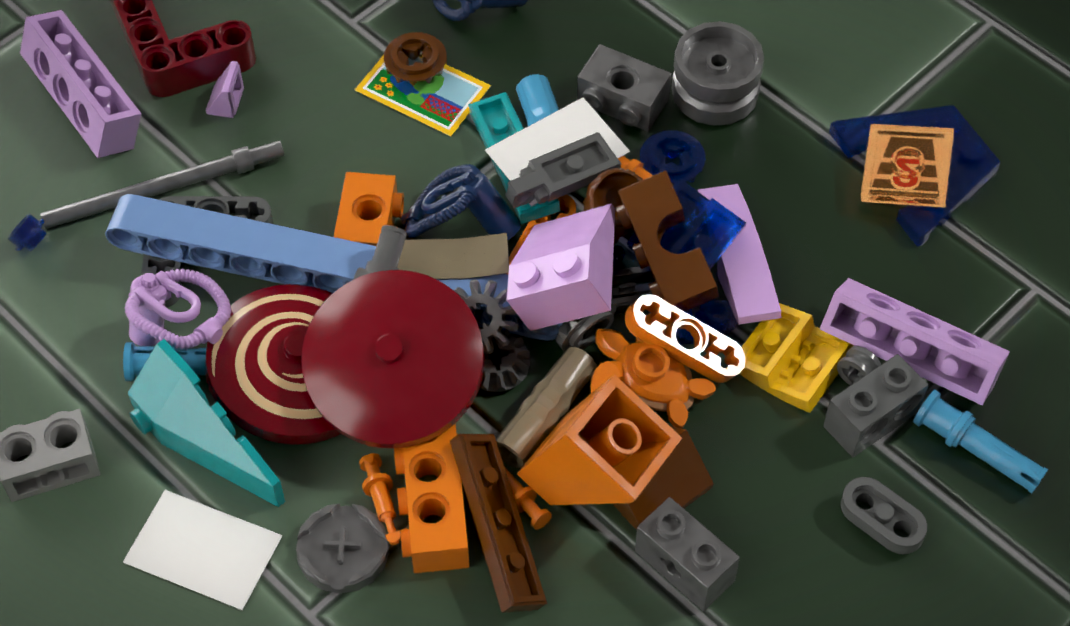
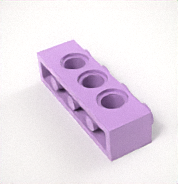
(80, 83)
(925, 342)

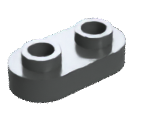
(886, 514)

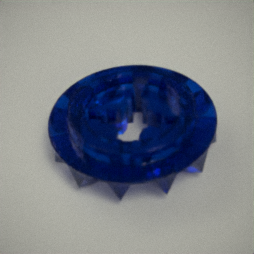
(673, 145)

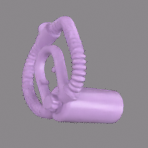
(148, 312)

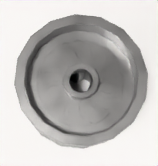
(717, 73)

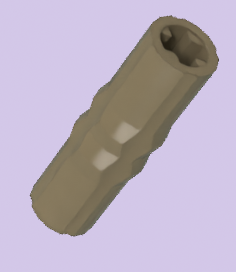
(545, 406)

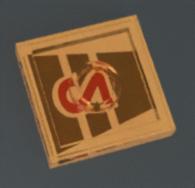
(907, 165)

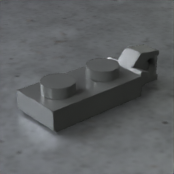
(562, 171)

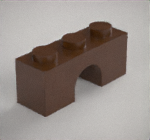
(651, 210)

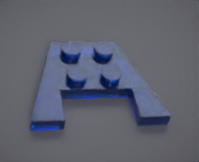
(970, 163)

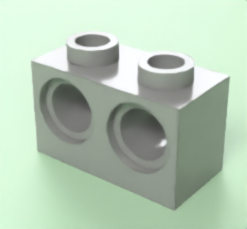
(47, 463)

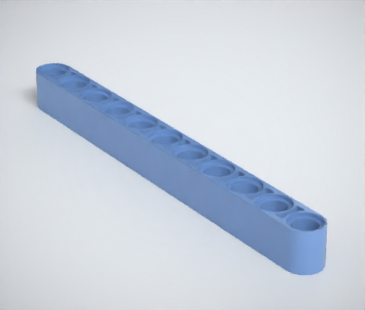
(262, 250)

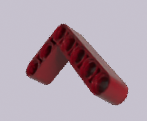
(186, 60)

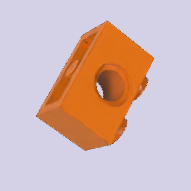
(364, 199)

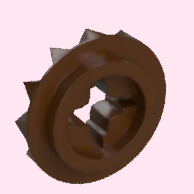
(413, 46)

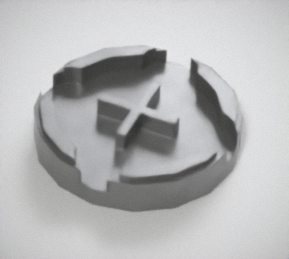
(342, 548)

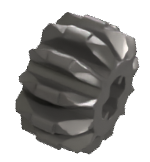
(494, 308)

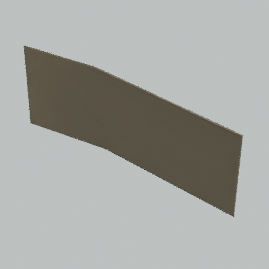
(457, 257)

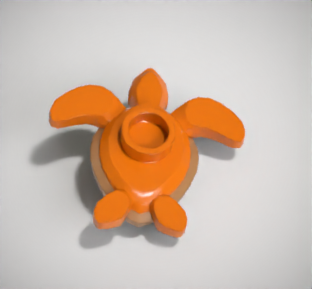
(650, 374)

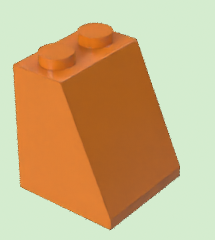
(601, 450)

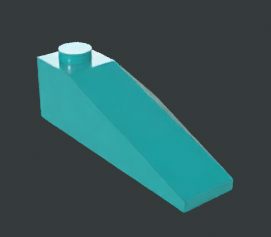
(180, 417)

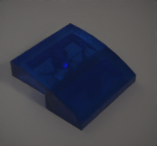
(705, 226)

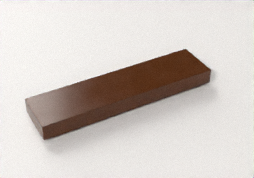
(498, 523)

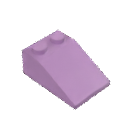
(564, 269)

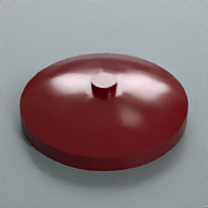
(393, 359)

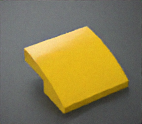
(793, 358)

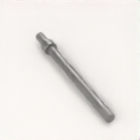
(240, 160)

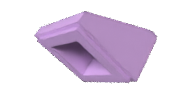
(226, 92)

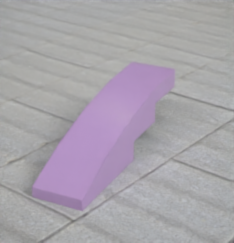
(743, 265)

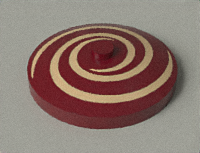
(259, 365)

